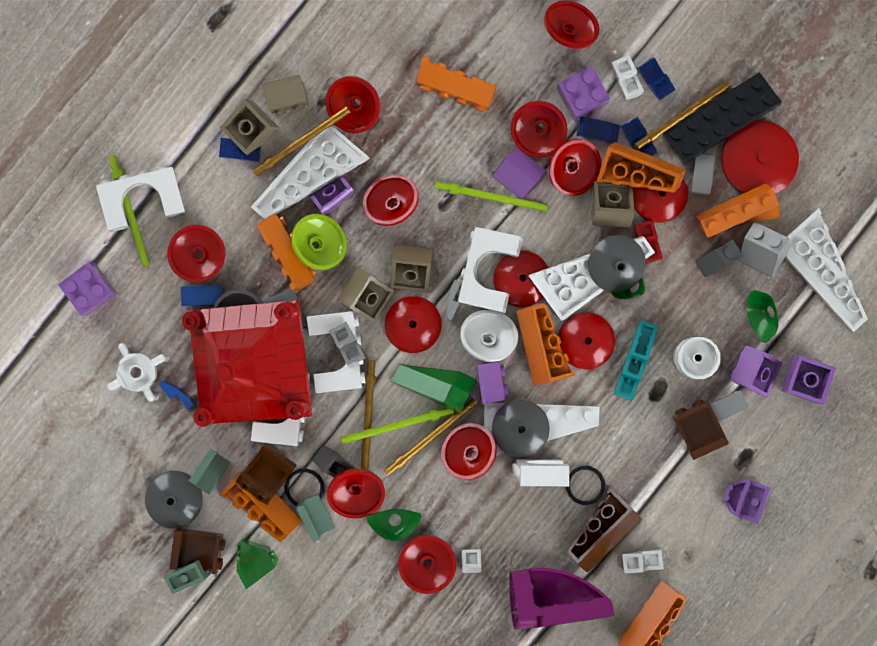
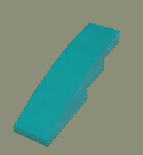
(635, 360)

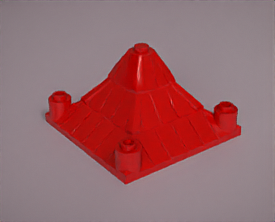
(249, 362)

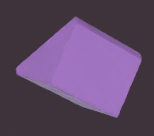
(519, 173)
(332, 195)

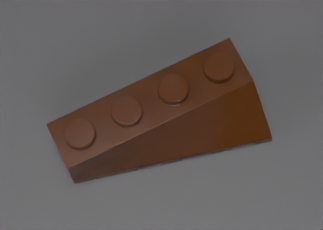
(603, 531)

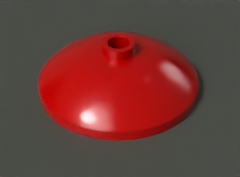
(571, 24)
(344, 93)
(528, 134)
(583, 168)
(387, 193)
(660, 208)
(183, 251)
(507, 278)
(427, 328)
(573, 340)
(460, 446)
(359, 500)
(422, 577)

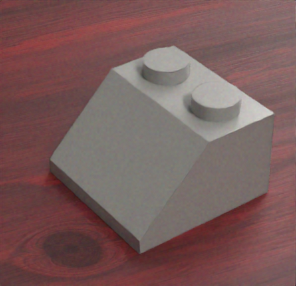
(764, 249)

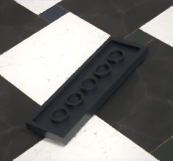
(722, 118)

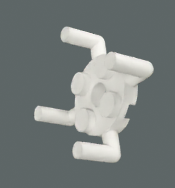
(147, 376)

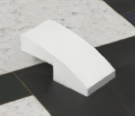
(627, 78)
(643, 560)

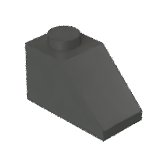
(719, 258)
(331, 462)

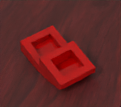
(648, 231)

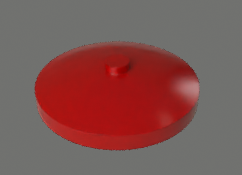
(759, 156)

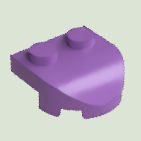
(747, 499)

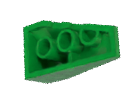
(438, 385)
(254, 561)

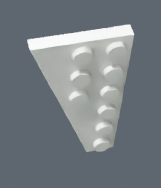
(315, 166)
(820, 265)
(570, 284)
(562, 419)

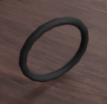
(302, 471)
(600, 493)

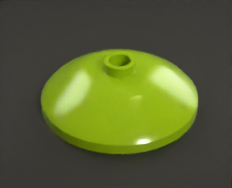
(326, 236)

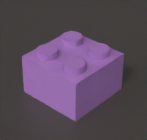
(583, 93)
(87, 288)
(808, 379)

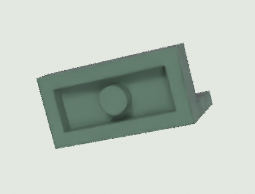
(209, 471)
(314, 517)
(186, 577)

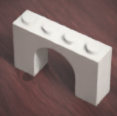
(113, 193)
(482, 244)
(346, 377)
(282, 433)
(541, 472)

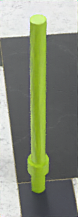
(116, 173)
(454, 188)
(433, 415)

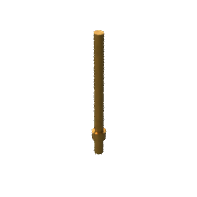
(653, 135)
(270, 161)
(370, 380)
(401, 461)

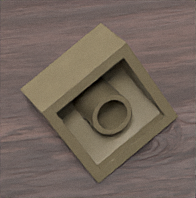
(285, 94)
(249, 126)
(612, 205)
(411, 268)
(365, 295)

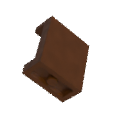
(700, 429)
(266, 473)
(197, 545)

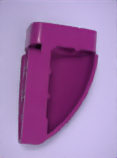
(554, 598)

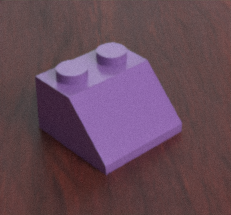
(756, 371)
(490, 382)

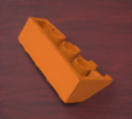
(455, 85)
(639, 169)
(750, 207)
(280, 242)
(542, 345)
(274, 518)
(654, 618)

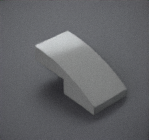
(702, 174)
(451, 304)
(347, 344)
(729, 405)

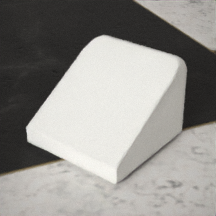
(471, 561)

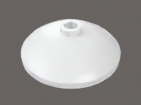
(491, 327)

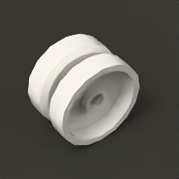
(685, 357)

